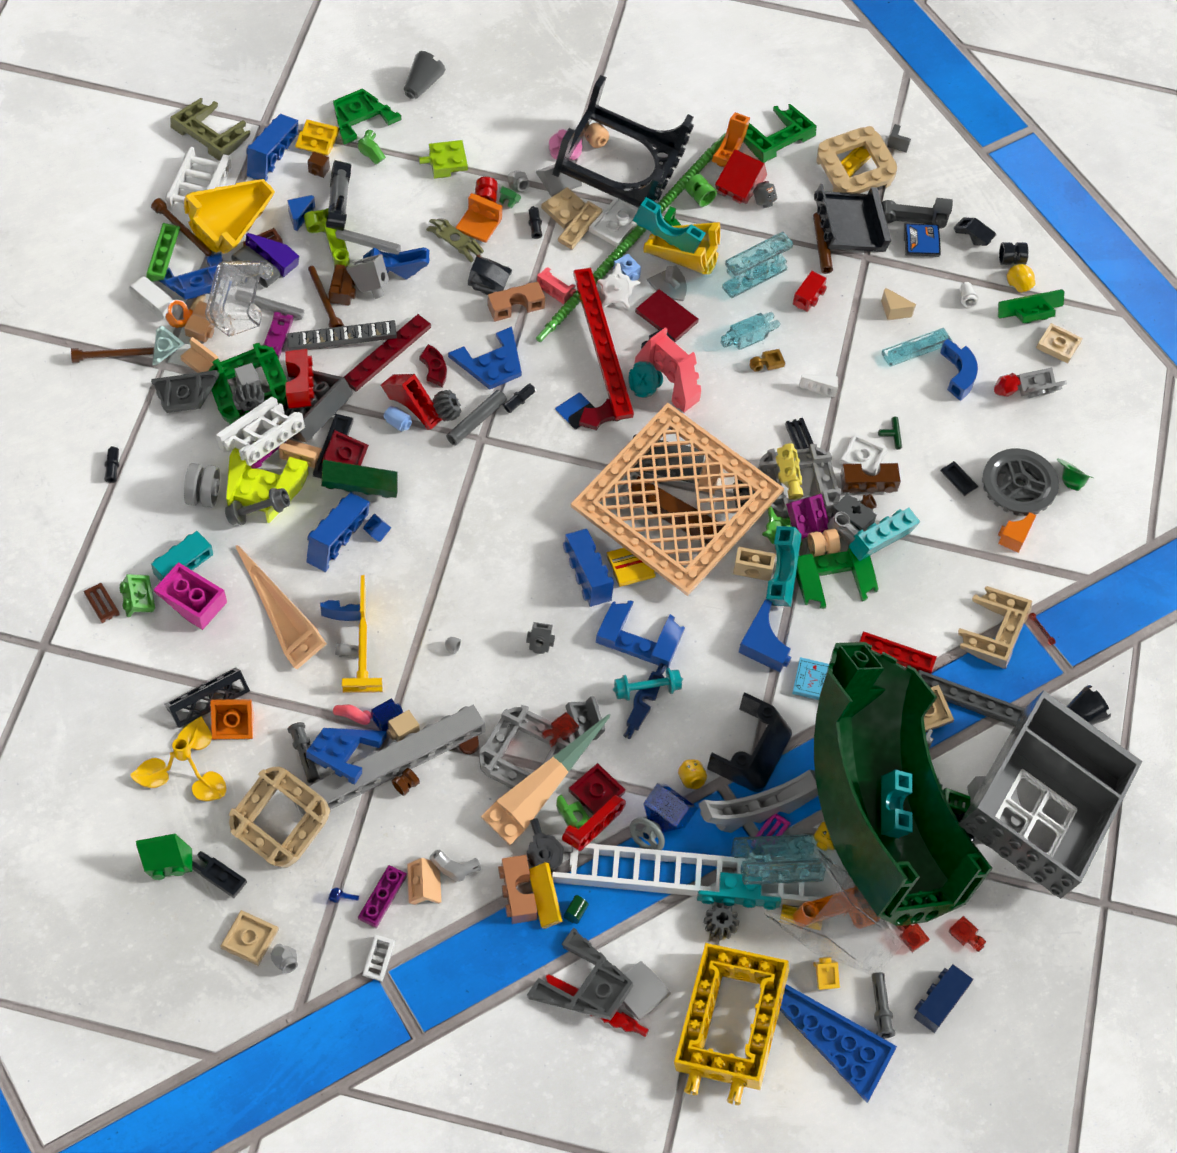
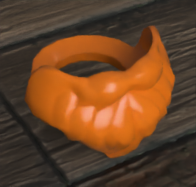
(186, 314)

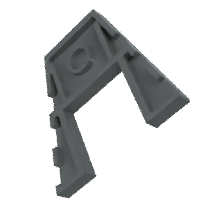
(601, 991)

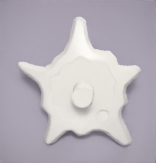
(617, 287)

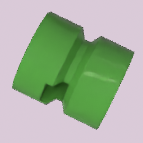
(701, 190)

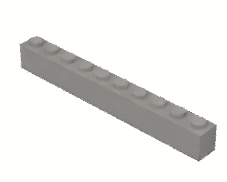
(397, 756)

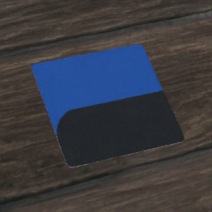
(573, 408)

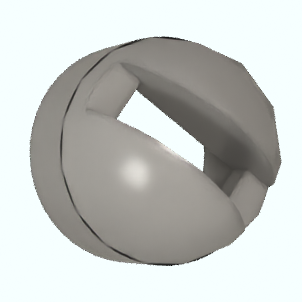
(453, 644)

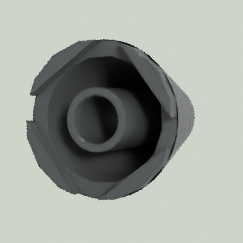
(423, 74)

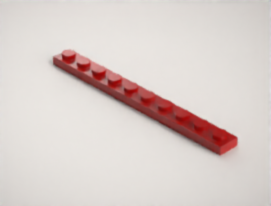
(603, 344)

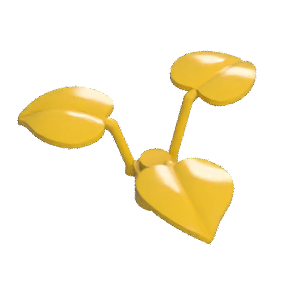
(197, 736)

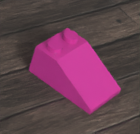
(191, 595)

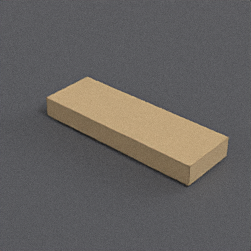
(579, 225)

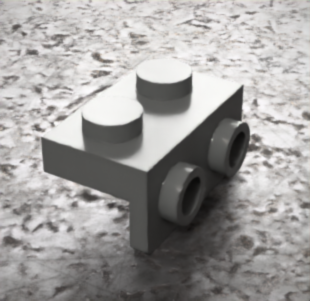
(586, 715)

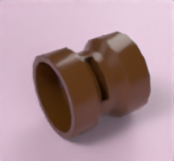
(405, 781)

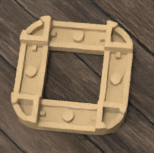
(869, 140)
(256, 799)

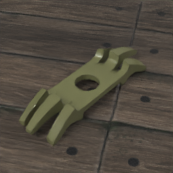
(462, 244)

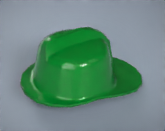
(1072, 476)

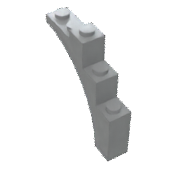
(786, 798)

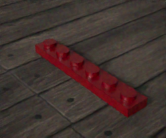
(387, 352)

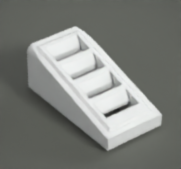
(820, 384)
(381, 940)

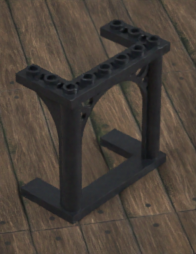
(665, 141)

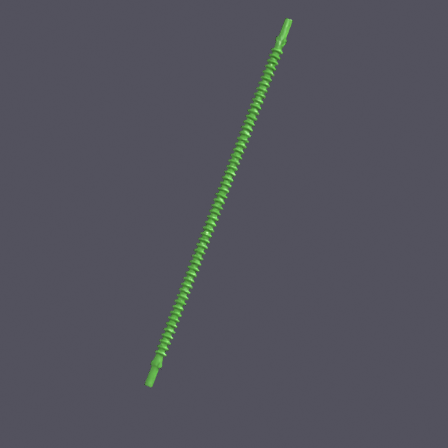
(631, 238)

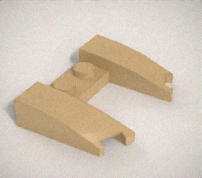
(1000, 650)

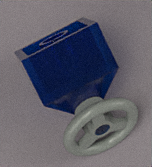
(665, 812)

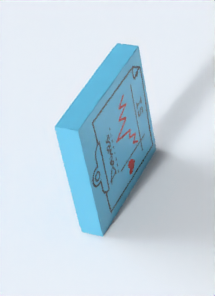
(810, 678)

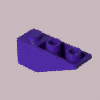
(275, 252)

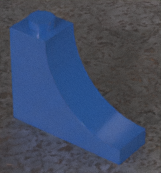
(762, 643)

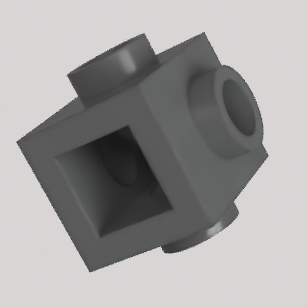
(540, 638)

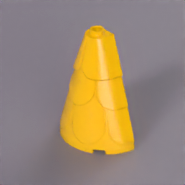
(227, 212)

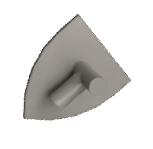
(670, 282)

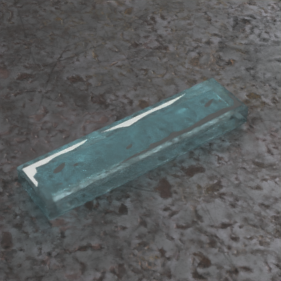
(915, 347)

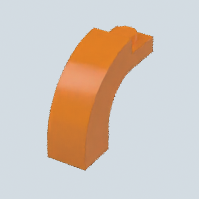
(733, 138)

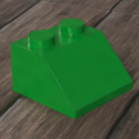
(165, 856)

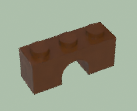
(855, 480)

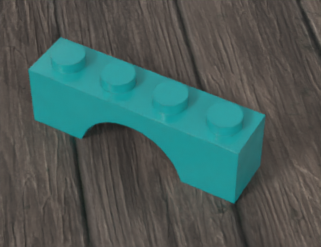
(650, 218)
(787, 551)

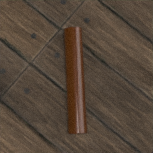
(824, 253)

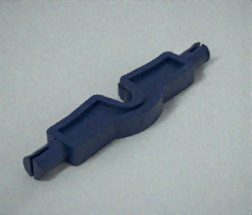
(640, 708)

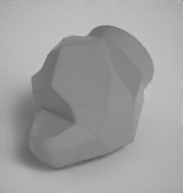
(518, 181)
(284, 958)

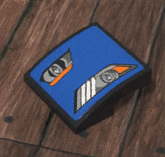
(922, 240)

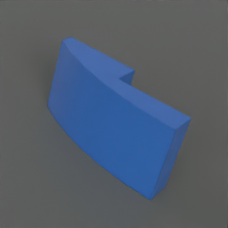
(332, 610)

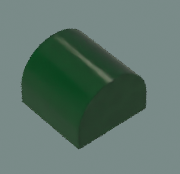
(576, 909)

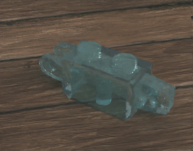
(750, 331)

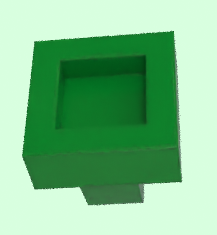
(507, 194)

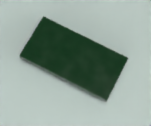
(359, 479)

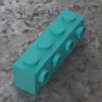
(883, 534)

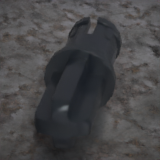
(535, 222)
(519, 398)
(111, 465)

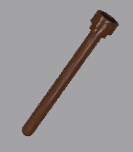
(160, 207)
(334, 321)
(78, 355)

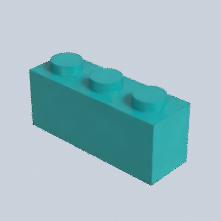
(189, 552)

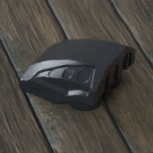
(488, 275)

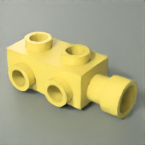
(789, 470)

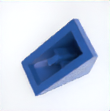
(297, 209)

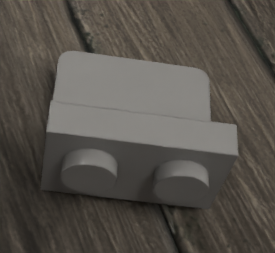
(1039, 382)

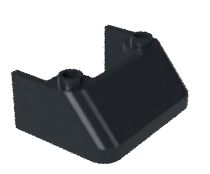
(756, 769)

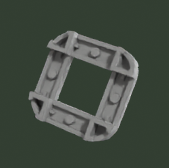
(823, 473)
(511, 721)

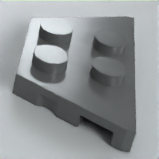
(185, 390)

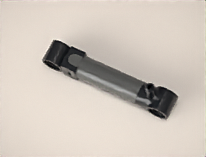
(338, 195)

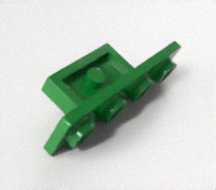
(1032, 307)

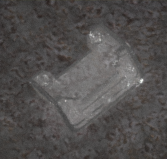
(233, 295)

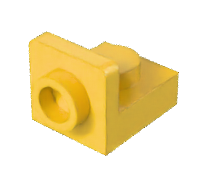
(827, 973)

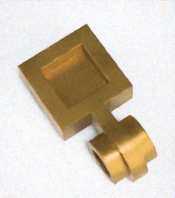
(771, 359)

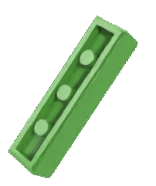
(162, 252)

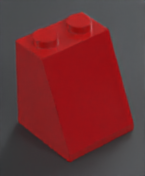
(740, 177)

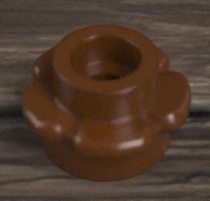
(869, 501)

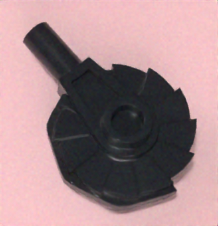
(544, 848)

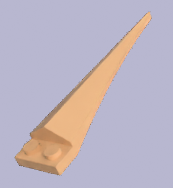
(294, 631)

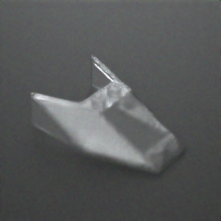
(845, 926)

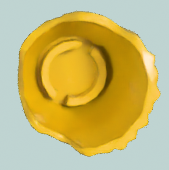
(1021, 277)

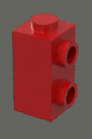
(809, 291)

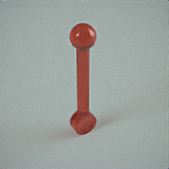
(1051, 640)

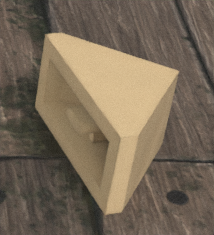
(896, 306)

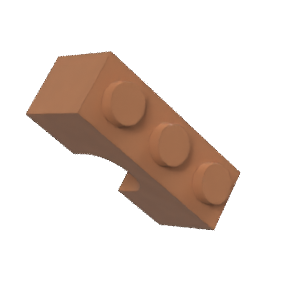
(528, 295)
(520, 906)

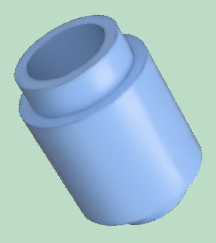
(397, 418)

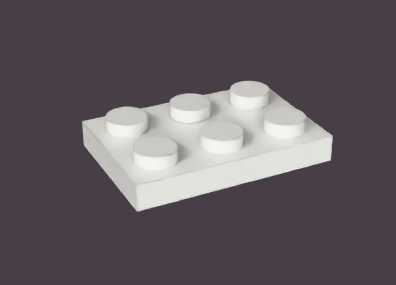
(615, 222)

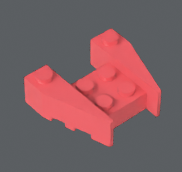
(676, 366)

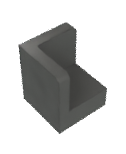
(897, 141)

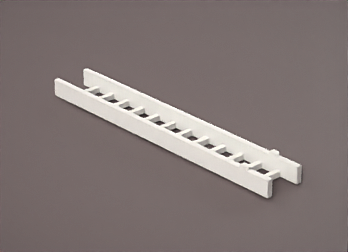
(656, 886)

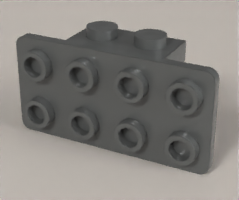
(672, 461)

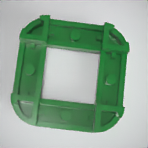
(259, 356)

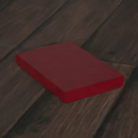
(665, 312)

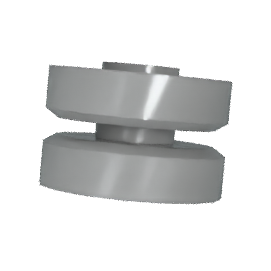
(201, 485)

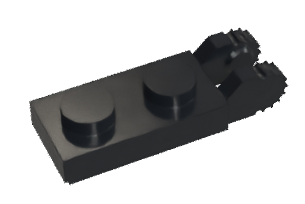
(219, 875)

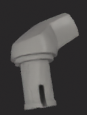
(453, 869)

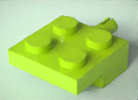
(446, 158)

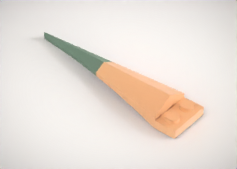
(518, 806)

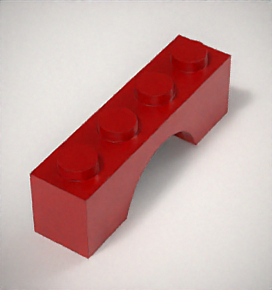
(301, 388)

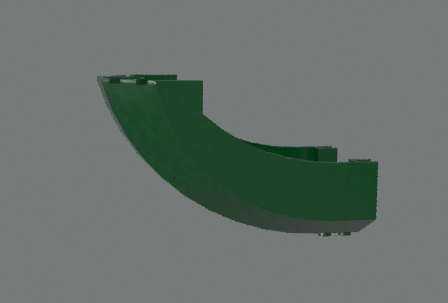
(864, 729)

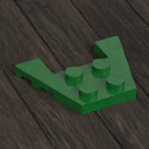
(357, 108)

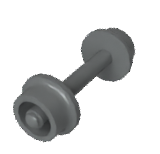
(237, 513)

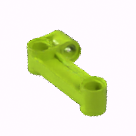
(316, 222)

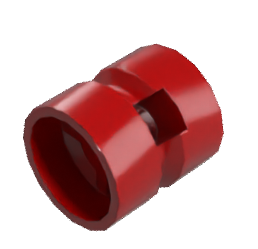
(487, 188)

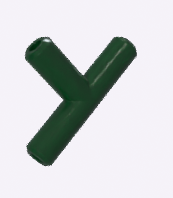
(894, 432)

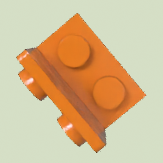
(480, 218)

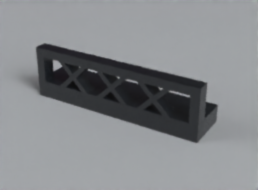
(204, 690)

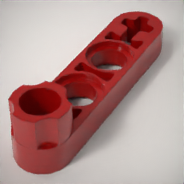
(595, 825)

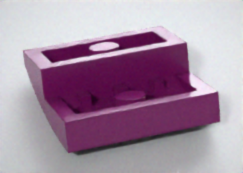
(808, 515)

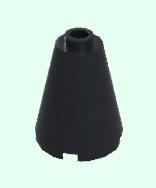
(1090, 706)

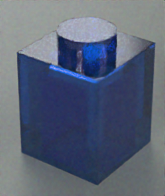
(384, 712)

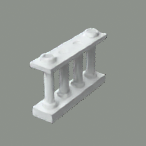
(216, 179)

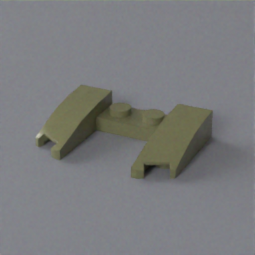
(190, 121)

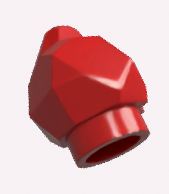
(1007, 385)

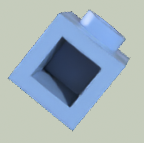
(629, 267)

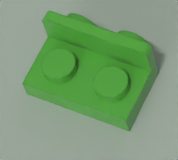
(137, 594)

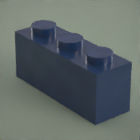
(942, 997)

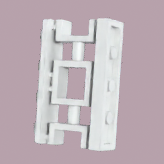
(253, 422)

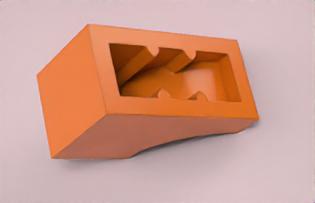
(1016, 532)

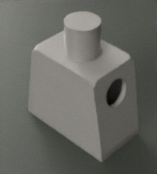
(369, 274)

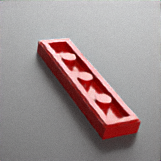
(904, 654)

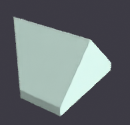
(165, 344)

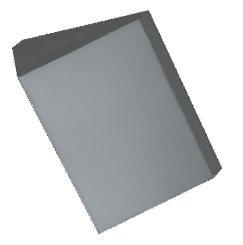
(556, 184)

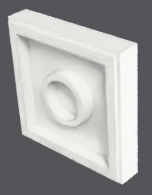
(864, 452)

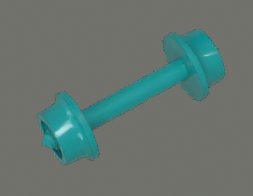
(622, 687)

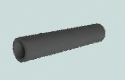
(476, 417)

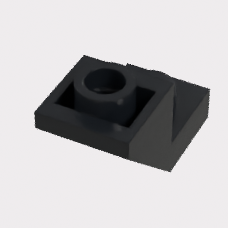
(978, 231)

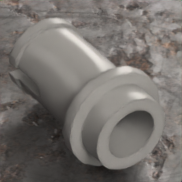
(347, 650)

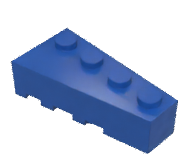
(588, 566)

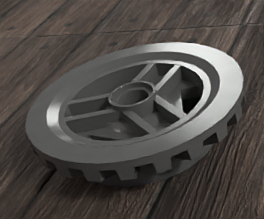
(1016, 465)

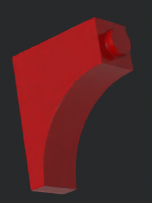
(410, 393)

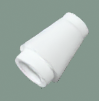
(968, 295)

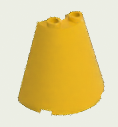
(701, 261)

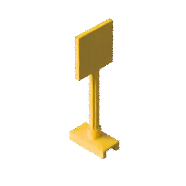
(362, 682)

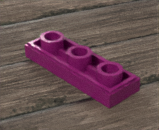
(377, 906)

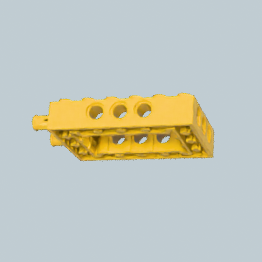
(740, 1072)

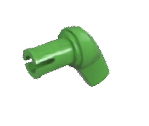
(370, 148)

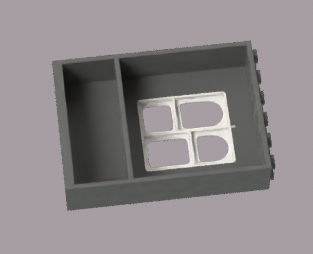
(1073, 767)

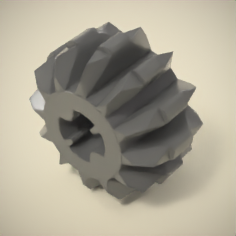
(248, 397)
(446, 405)
(714, 917)

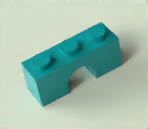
(894, 789)

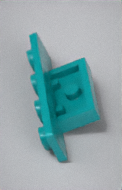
(733, 892)

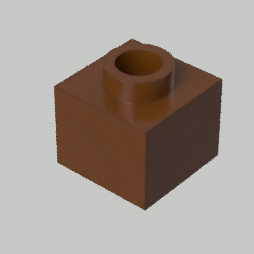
(318, 164)

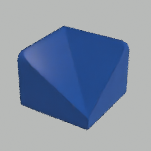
(377, 527)

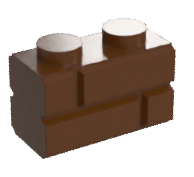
(341, 286)

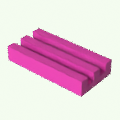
(780, 820)

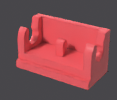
(554, 286)

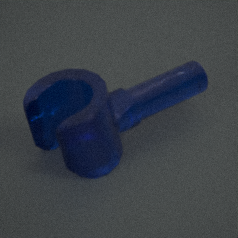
(337, 893)

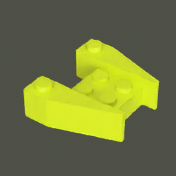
(253, 485)

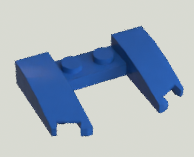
(614, 637)

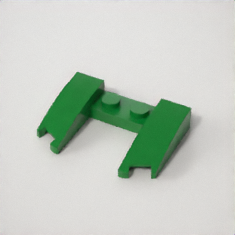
(797, 128)
(810, 568)

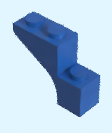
(405, 263)

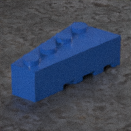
(270, 146)
(336, 530)

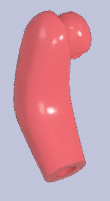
(353, 713)

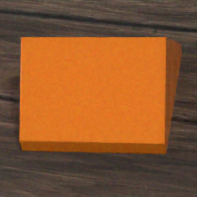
(232, 719)

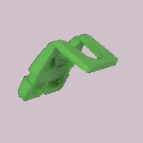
(567, 812)

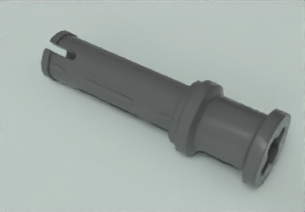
(301, 743)
(883, 1014)

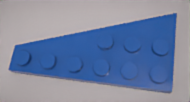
(847, 1046)

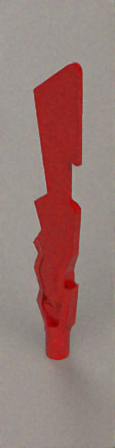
(619, 1020)

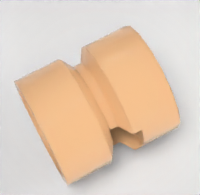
(826, 542)

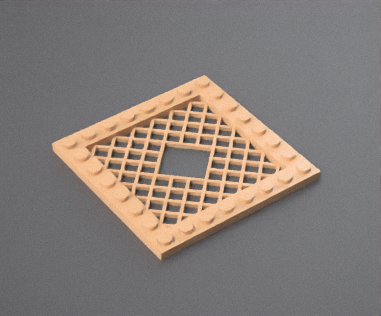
(635, 451)

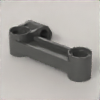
(906, 213)

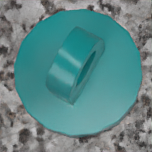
(644, 379)

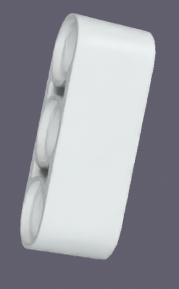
(152, 297)

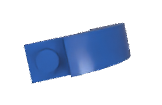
(967, 367)

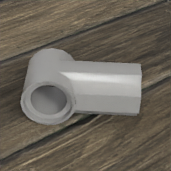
(845, 528)

